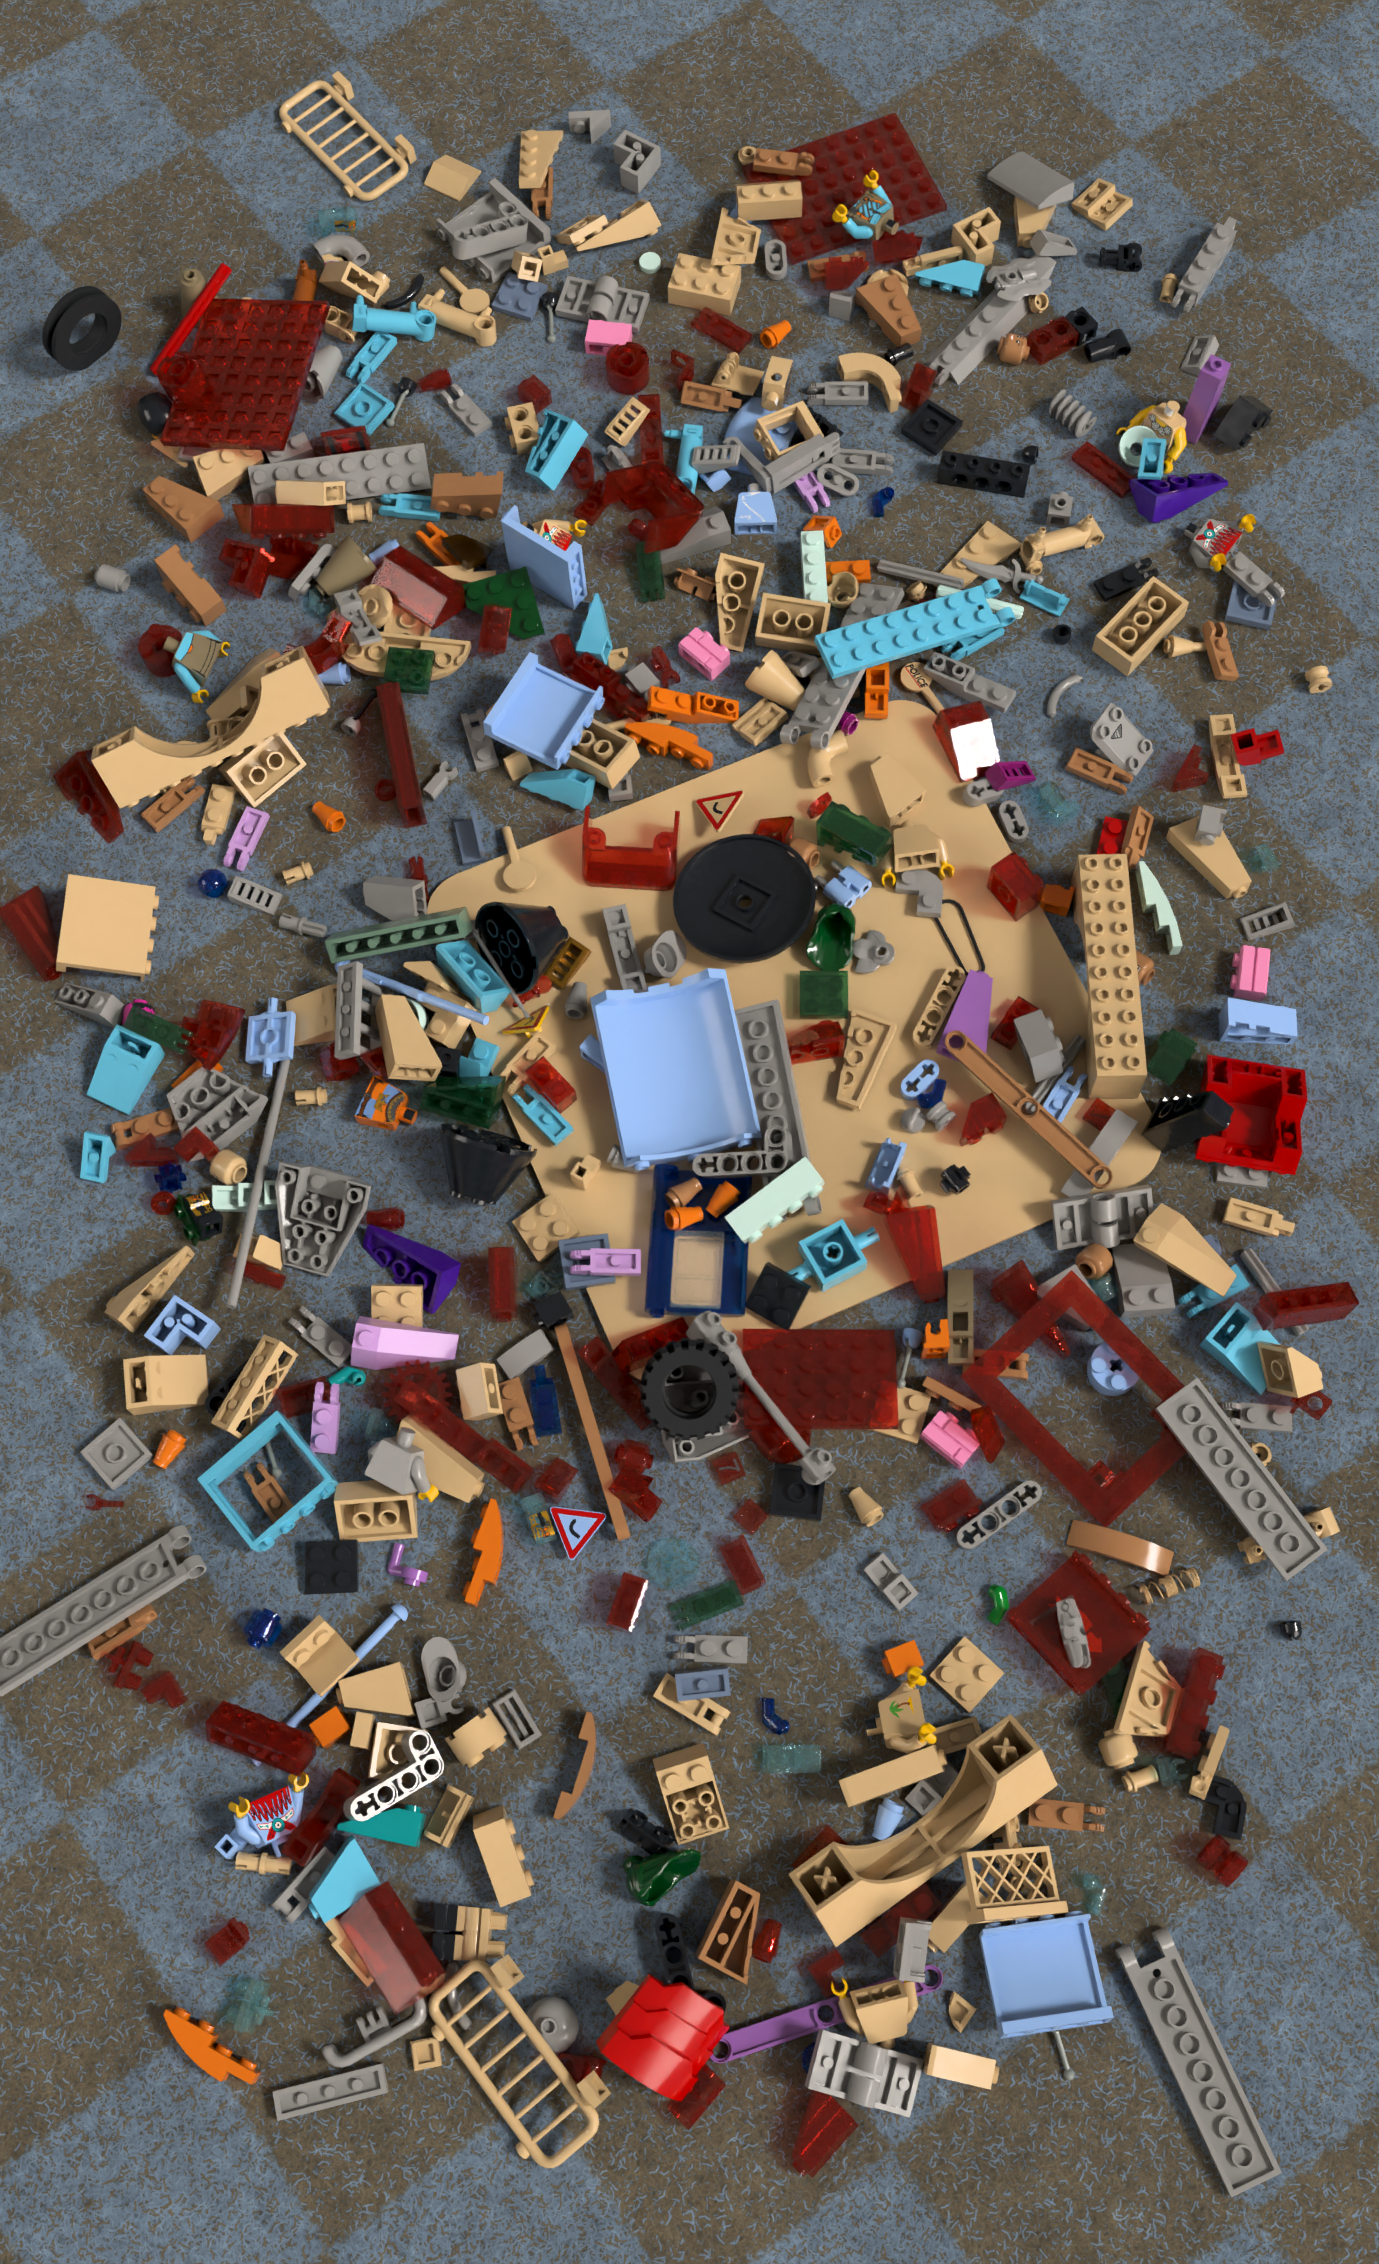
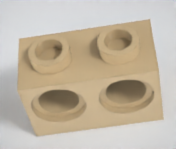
(524, 427)

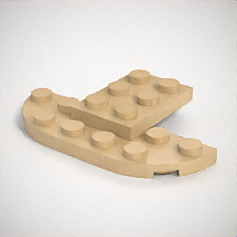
(406, 632)

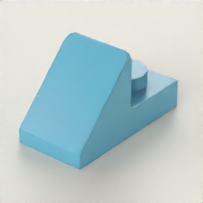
(1152, 459)
(479, 1060)
(95, 1156)

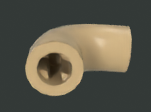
(819, 760)

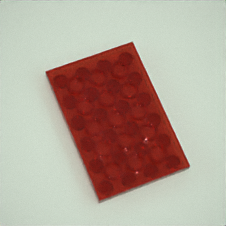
(822, 1378)

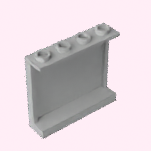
(498, 263)

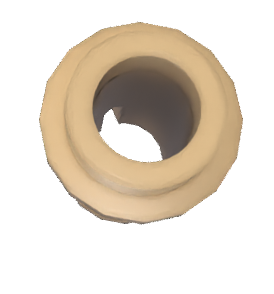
(1169, 283)
(1031, 567)
(298, 873)
(307, 1097)
(909, 1183)
(1139, 1778)

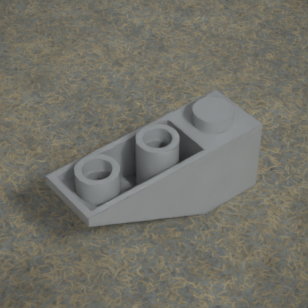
(92, 1004)

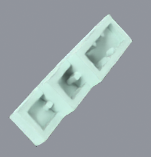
(1155, 902)
(237, 1197)

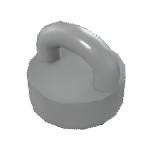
(912, 1120)

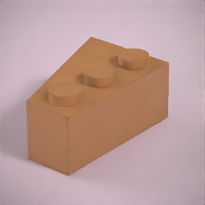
(890, 309)
(467, 494)
(183, 508)

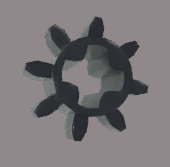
(955, 1179)

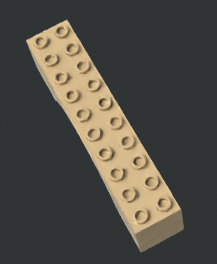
(141, 765)
(1114, 1024)
(858, 1883)

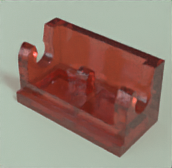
(895, 248)
(494, 629)
(299, 1398)
(504, 1465)
(698, 2098)

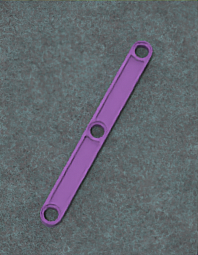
(796, 2023)

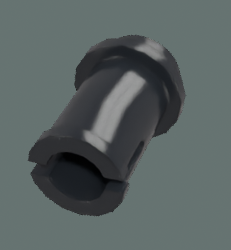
(895, 355)

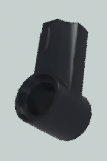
(1113, 345)

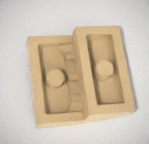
(1094, 207)

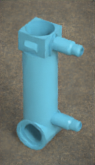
(415, 323)
(690, 438)

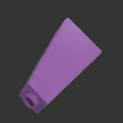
(1205, 397)
(970, 1013)

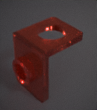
(688, 369)
(1302, 1404)

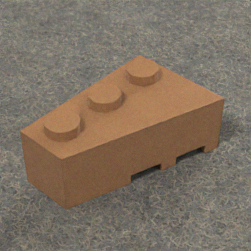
(188, 587)
(731, 1931)

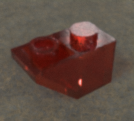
(841, 274)
(551, 1085)
(983, 1118)

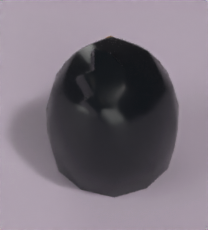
(154, 412)

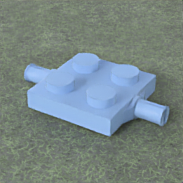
(270, 1037)

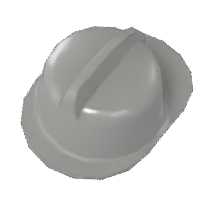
(665, 955)
(442, 1669)

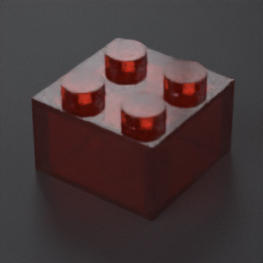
(1015, 885)

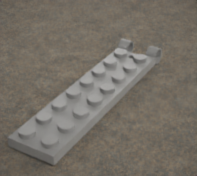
(828, 697)
(773, 1083)
(95, 1608)
(1200, 2067)

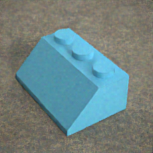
(472, 975)

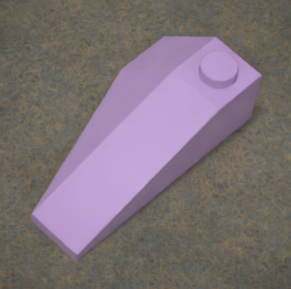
(390, 1344)

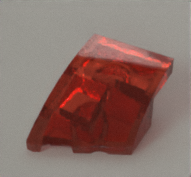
(212, 1031)

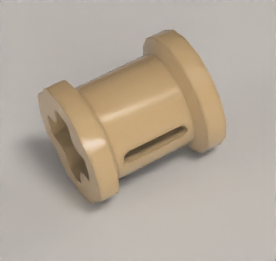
(359, 512)

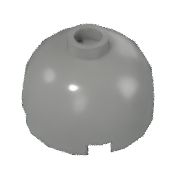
(555, 2022)

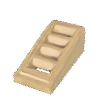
(621, 417)

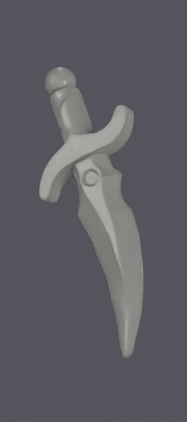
(1002, 573)

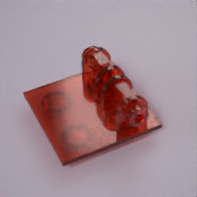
(291, 556)

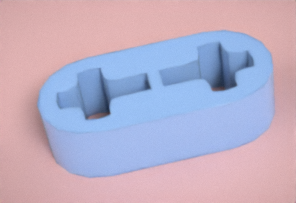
(923, 1083)

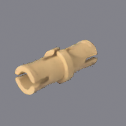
(263, 1863)

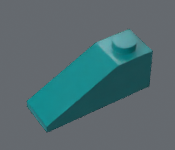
(394, 1825)

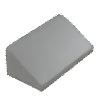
(1199, 353)

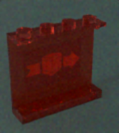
(1107, 1618)

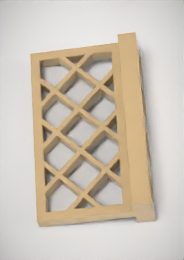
(1010, 1909)

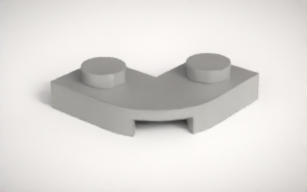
(926, 886)

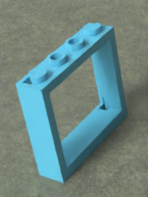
(239, 1455)

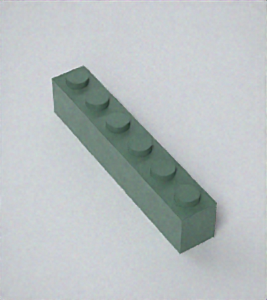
(398, 935)

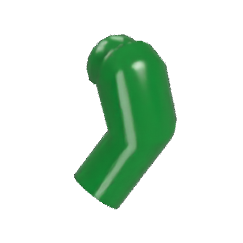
(1000, 1601)

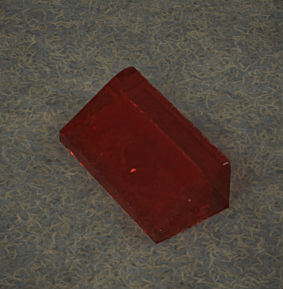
(987, 1432)

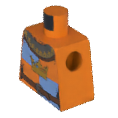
(384, 1106)

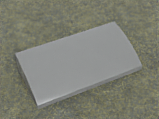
(1032, 181)

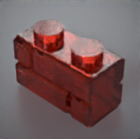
(627, 1603)

